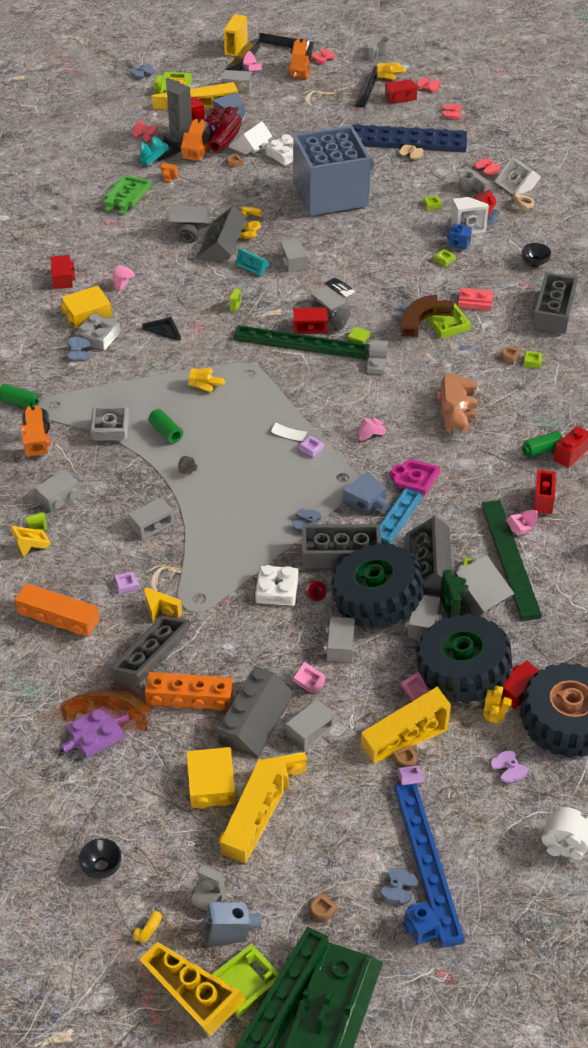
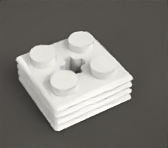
(281, 149)
(276, 585)

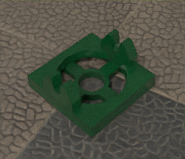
(450, 593)

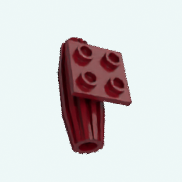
(227, 127)

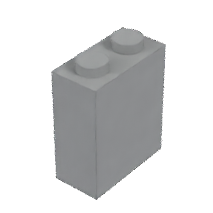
(188, 214)
(486, 586)

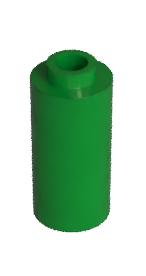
(18, 396)
(165, 426)
(541, 444)

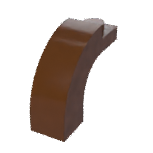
(421, 309)

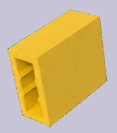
(235, 35)
(83, 303)
(211, 778)

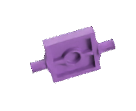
(95, 731)

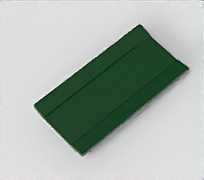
(331, 1001)

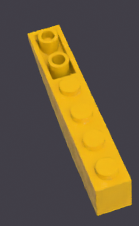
(205, 95)

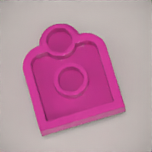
(415, 475)

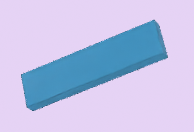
(399, 515)

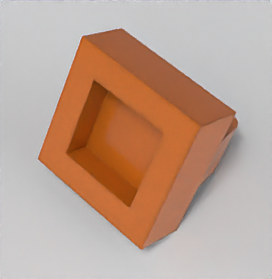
(169, 171)

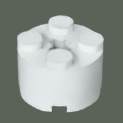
(566, 833)

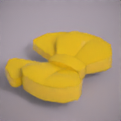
(250, 230)

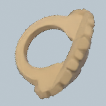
(524, 206)

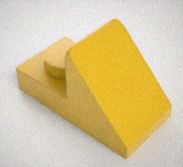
(27, 538)
(159, 602)
(292, 764)

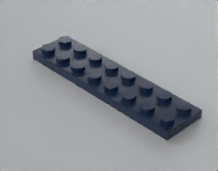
(420, 138)

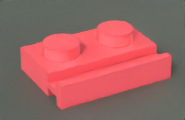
(475, 299)

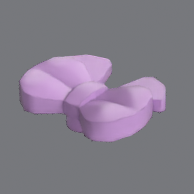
(514, 771)

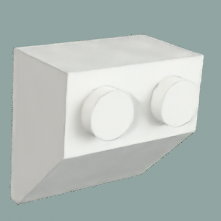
(252, 139)
(517, 177)
(470, 214)

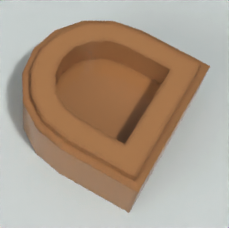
(234, 161)
(510, 354)
(405, 757)
(322, 908)

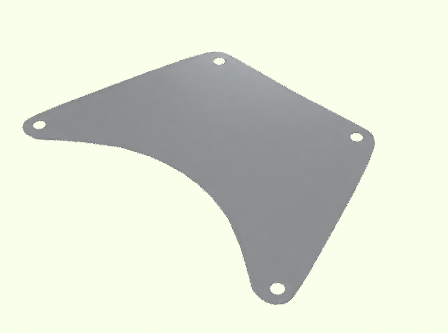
(246, 478)

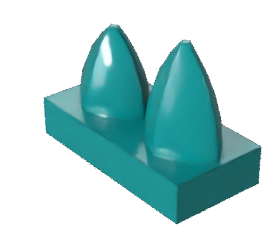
(150, 154)
(251, 262)

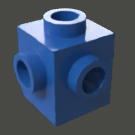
(459, 236)
(421, 922)

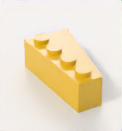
(407, 726)
(253, 811)
(197, 991)

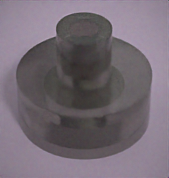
(187, 465)

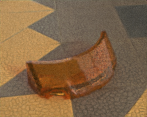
(108, 698)

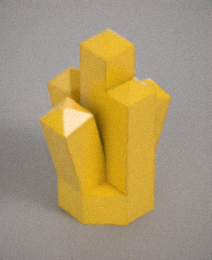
(389, 70)
(203, 380)
(495, 708)

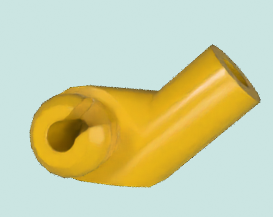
(251, 210)
(150, 927)

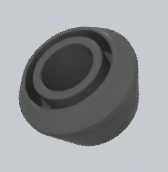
(188, 233)
(340, 317)

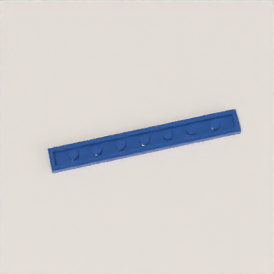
(429, 864)

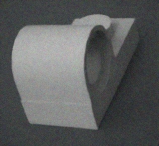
(379, 46)
(470, 180)
(377, 357)
(210, 888)

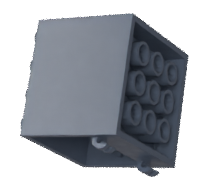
(331, 170)

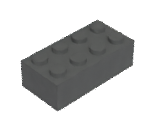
(555, 302)
(328, 544)

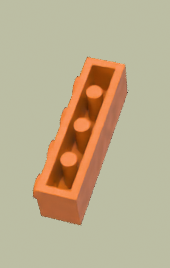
(57, 610)
(189, 691)

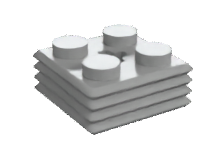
(99, 331)
(109, 423)

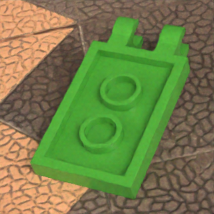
(126, 193)

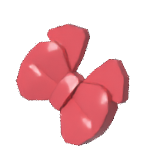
(325, 54)
(425, 83)
(453, 113)
(148, 132)
(490, 168)

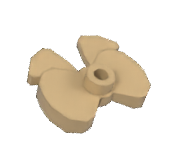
(416, 153)

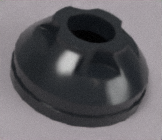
(536, 251)
(99, 850)

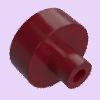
(315, 590)

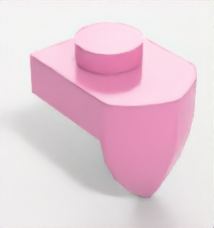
(250, 63)
(121, 276)
(369, 427)
(522, 522)
(309, 678)
(414, 686)

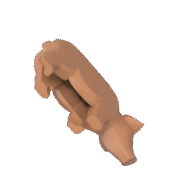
(456, 403)

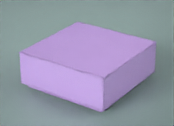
(311, 446)
(126, 582)
(410, 775)

